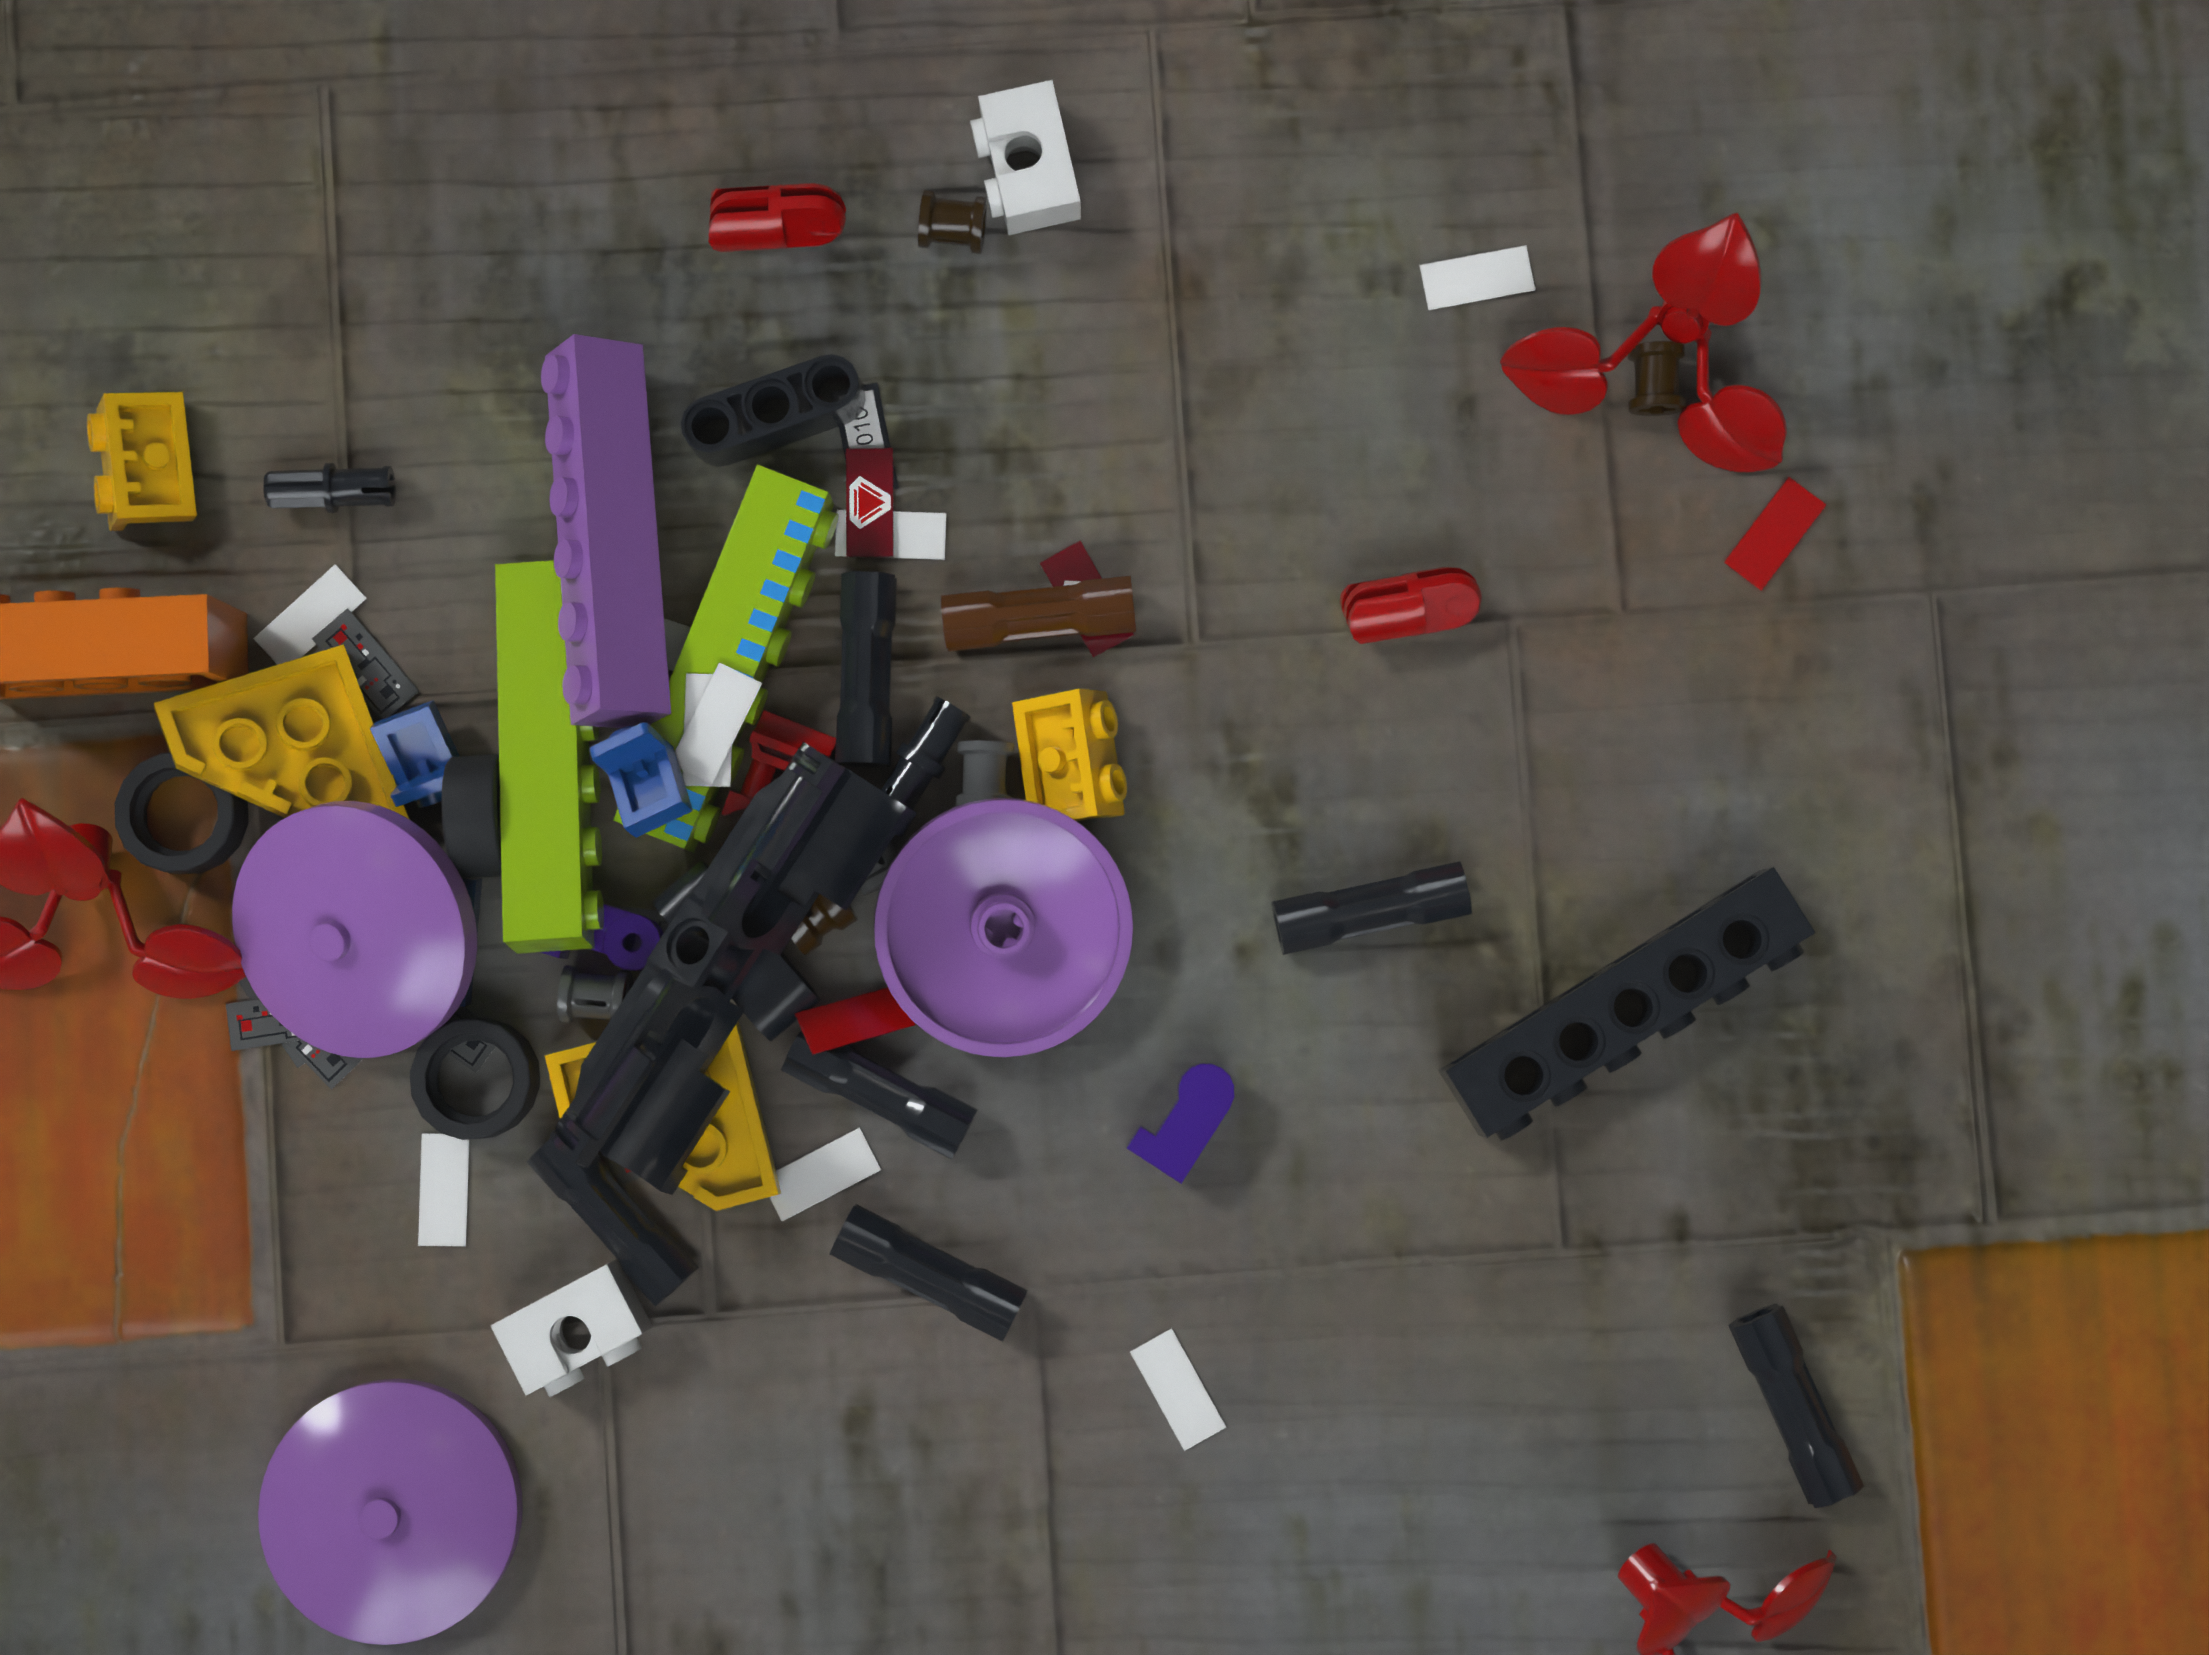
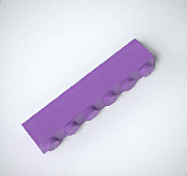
(606, 533)

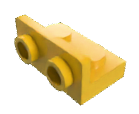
(142, 459)
(1071, 753)

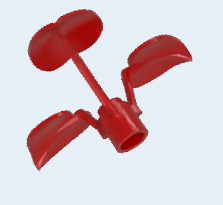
(1702, 280)
(75, 861)
(1680, 1600)

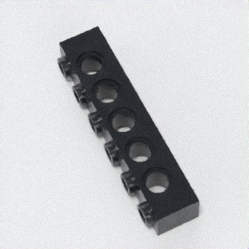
(1757, 903)

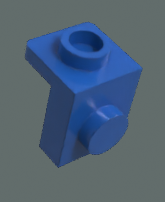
(416, 753)
(643, 777)

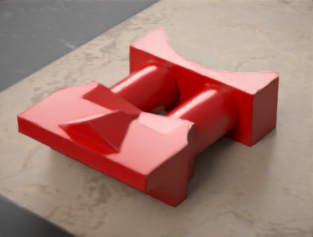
(773, 747)

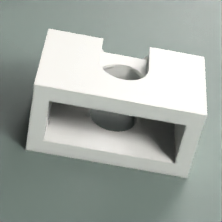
(1027, 121)
(535, 1337)

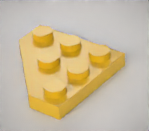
(282, 736)
(733, 1155)

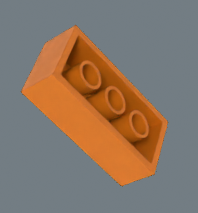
(118, 644)

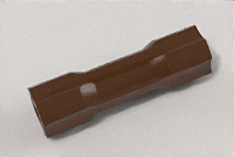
(993, 618)

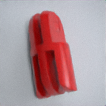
(774, 217)
(1411, 604)

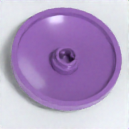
(1003, 927)
(354, 929)
(390, 1511)

